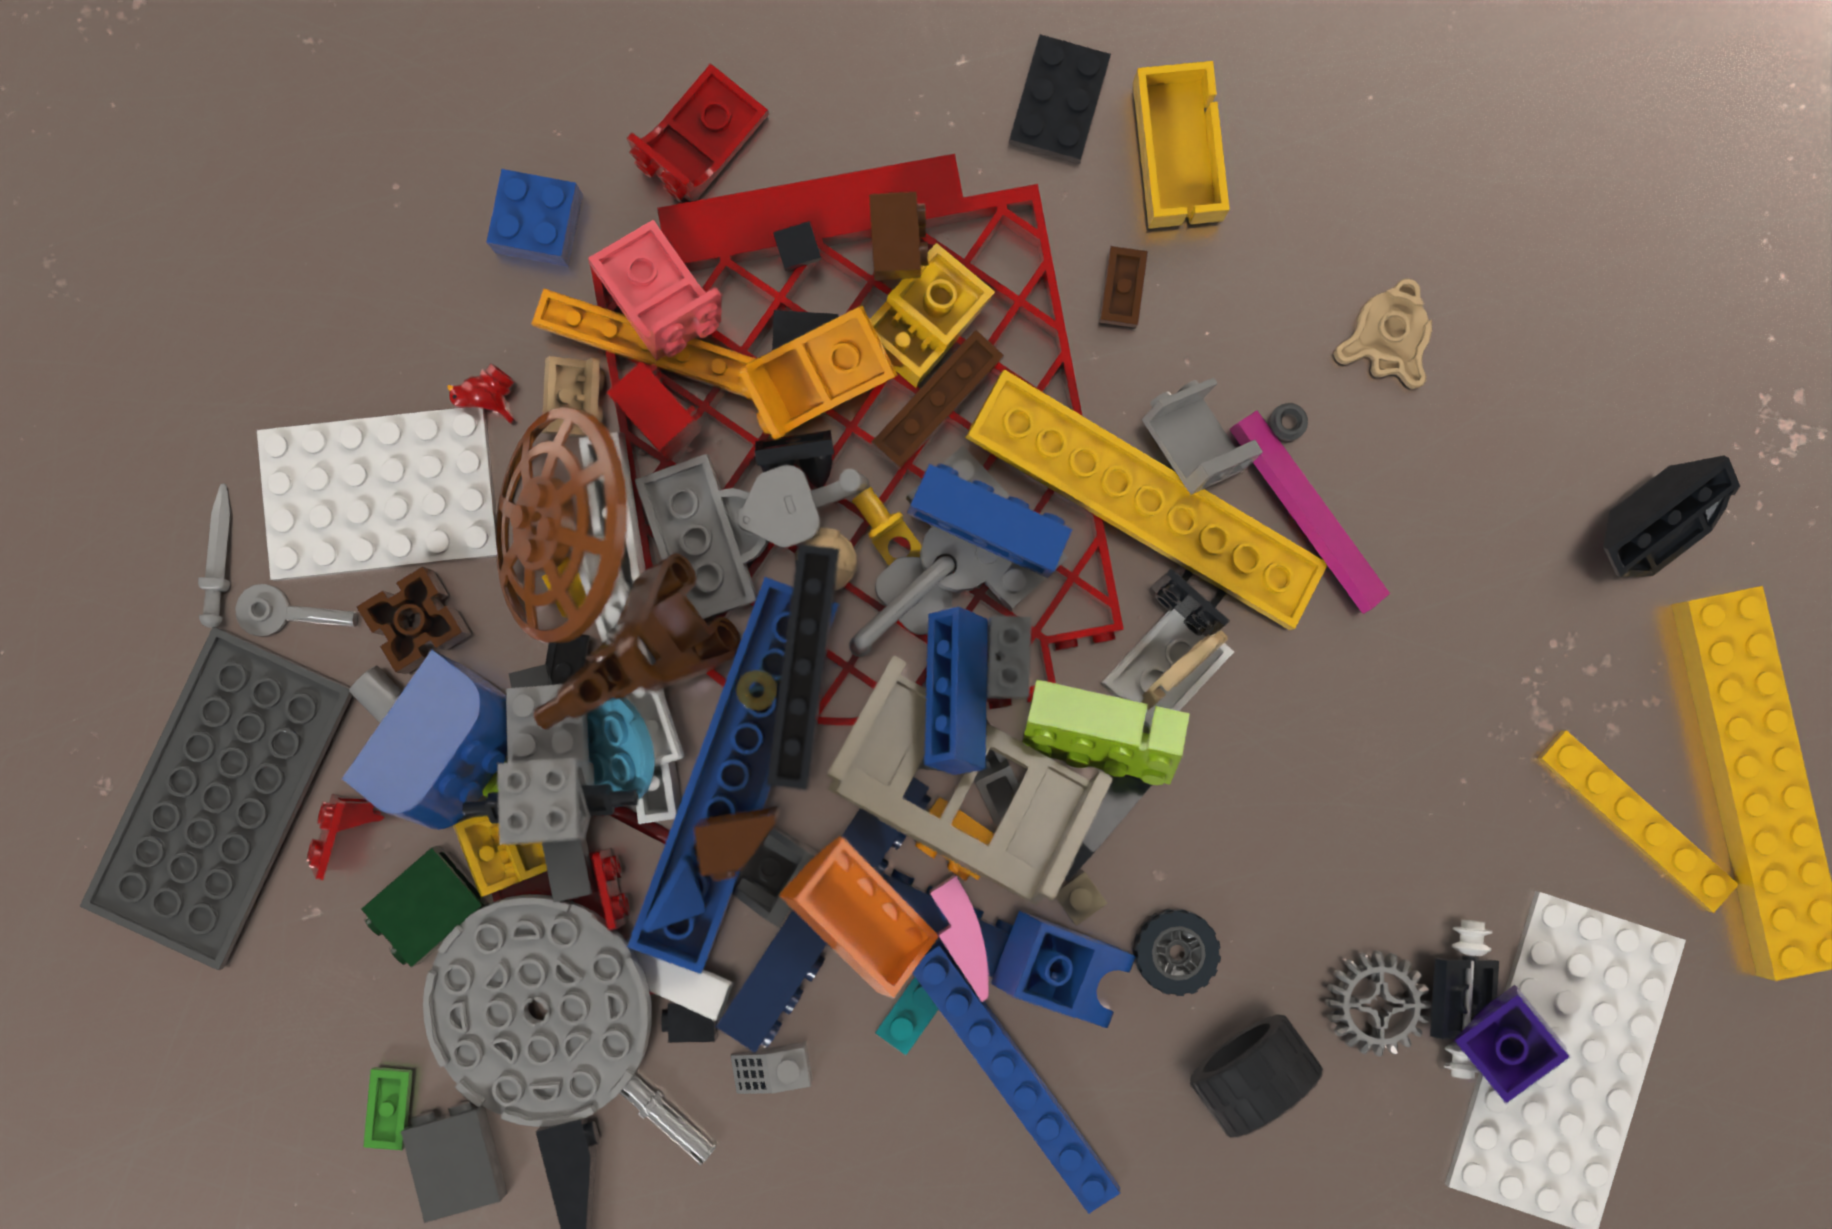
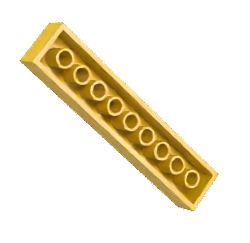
(1759, 781)

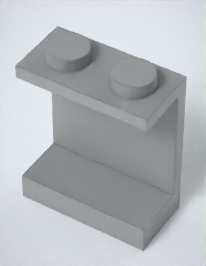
(1195, 439)

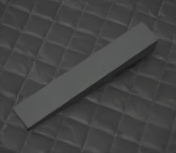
(566, 861)

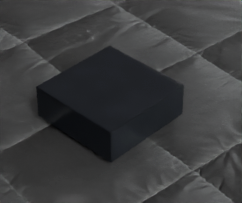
(797, 246)

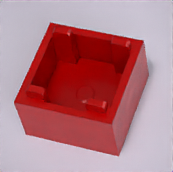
(655, 410)

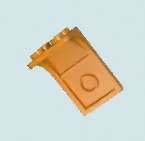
(816, 372)

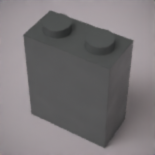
(453, 1161)

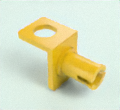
(884, 525)

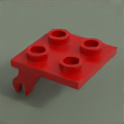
(333, 817)

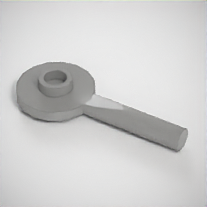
(265, 611)

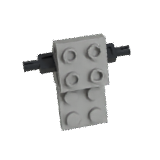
(548, 779)

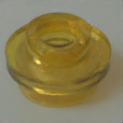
(745, 696)

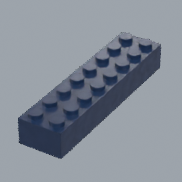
(797, 947)

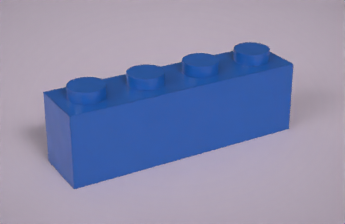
(990, 520)
(956, 691)
(921, 901)

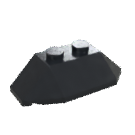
(1668, 515)

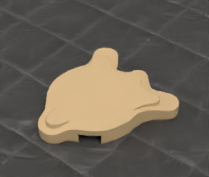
(1392, 333)
(1183, 667)

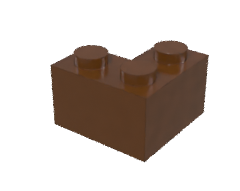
(896, 231)

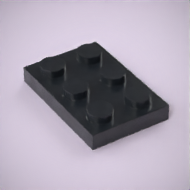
(1059, 98)

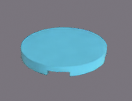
(620, 746)

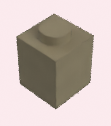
(1079, 897)

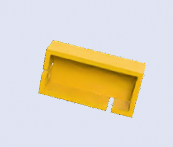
(1180, 144)

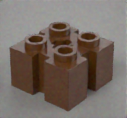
(391, 614)

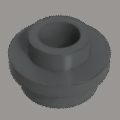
(1296, 413)

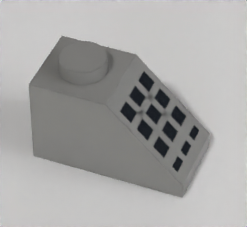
(772, 1069)

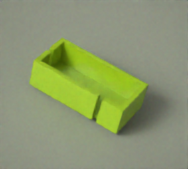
(1105, 733)

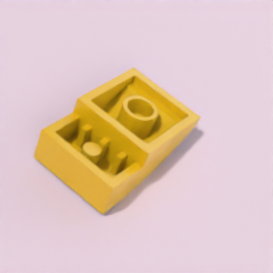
(929, 314)

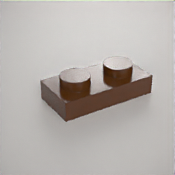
(1123, 286)

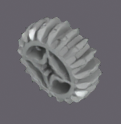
(1410, 1005)

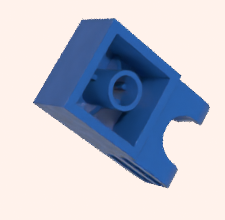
(1058, 968)

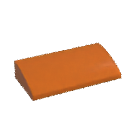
(860, 916)

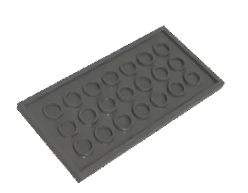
(217, 798)

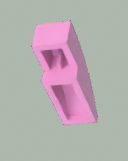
(963, 934)

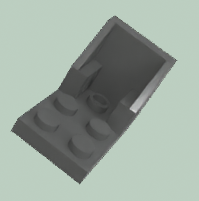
(769, 872)

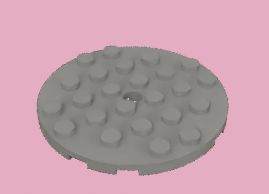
(579, 973)

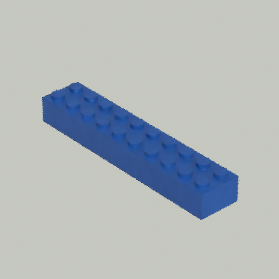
(725, 780)

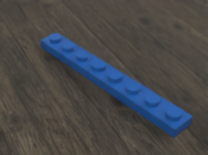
(1015, 1079)

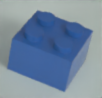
(534, 217)

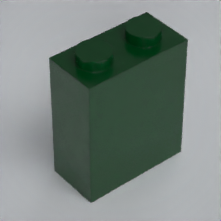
(423, 906)

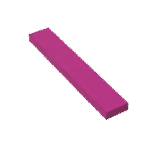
(1311, 514)

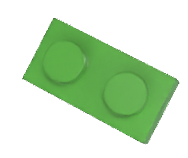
(387, 1108)

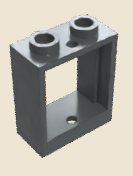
(1010, 640)

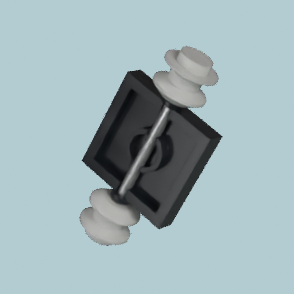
(1462, 991)

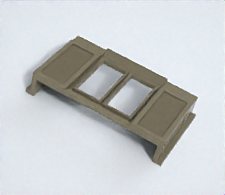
(1038, 829)

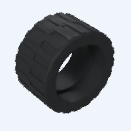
(1256, 1076)

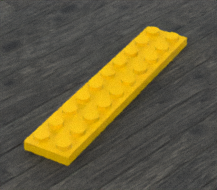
(1146, 500)

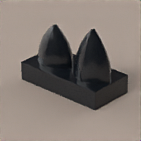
(811, 449)

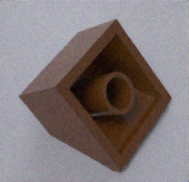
(731, 839)

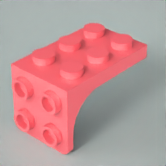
(657, 291)

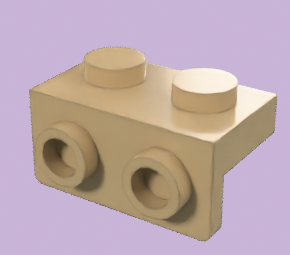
(574, 386)

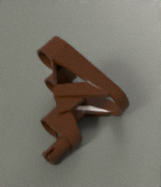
(668, 628)

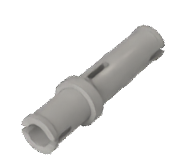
(667, 1119)

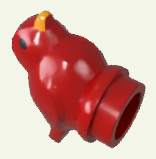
(484, 392)

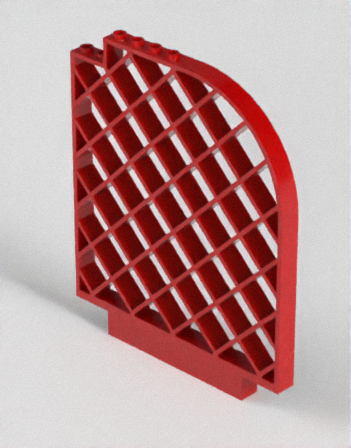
(741, 229)

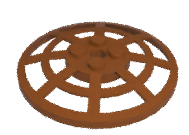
(546, 522)

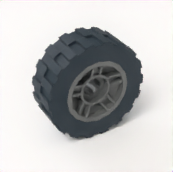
(1177, 974)

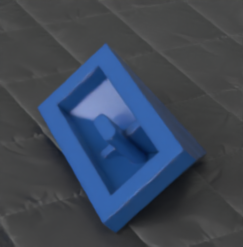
(679, 898)

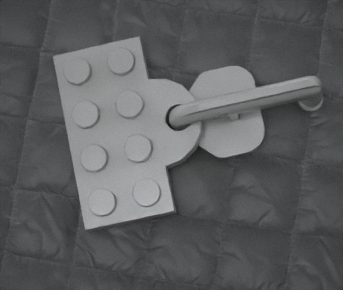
(707, 523)
(925, 584)

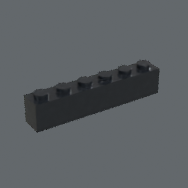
(803, 667)

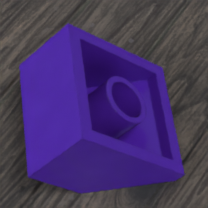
(1511, 1044)

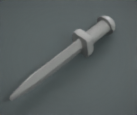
(214, 579)

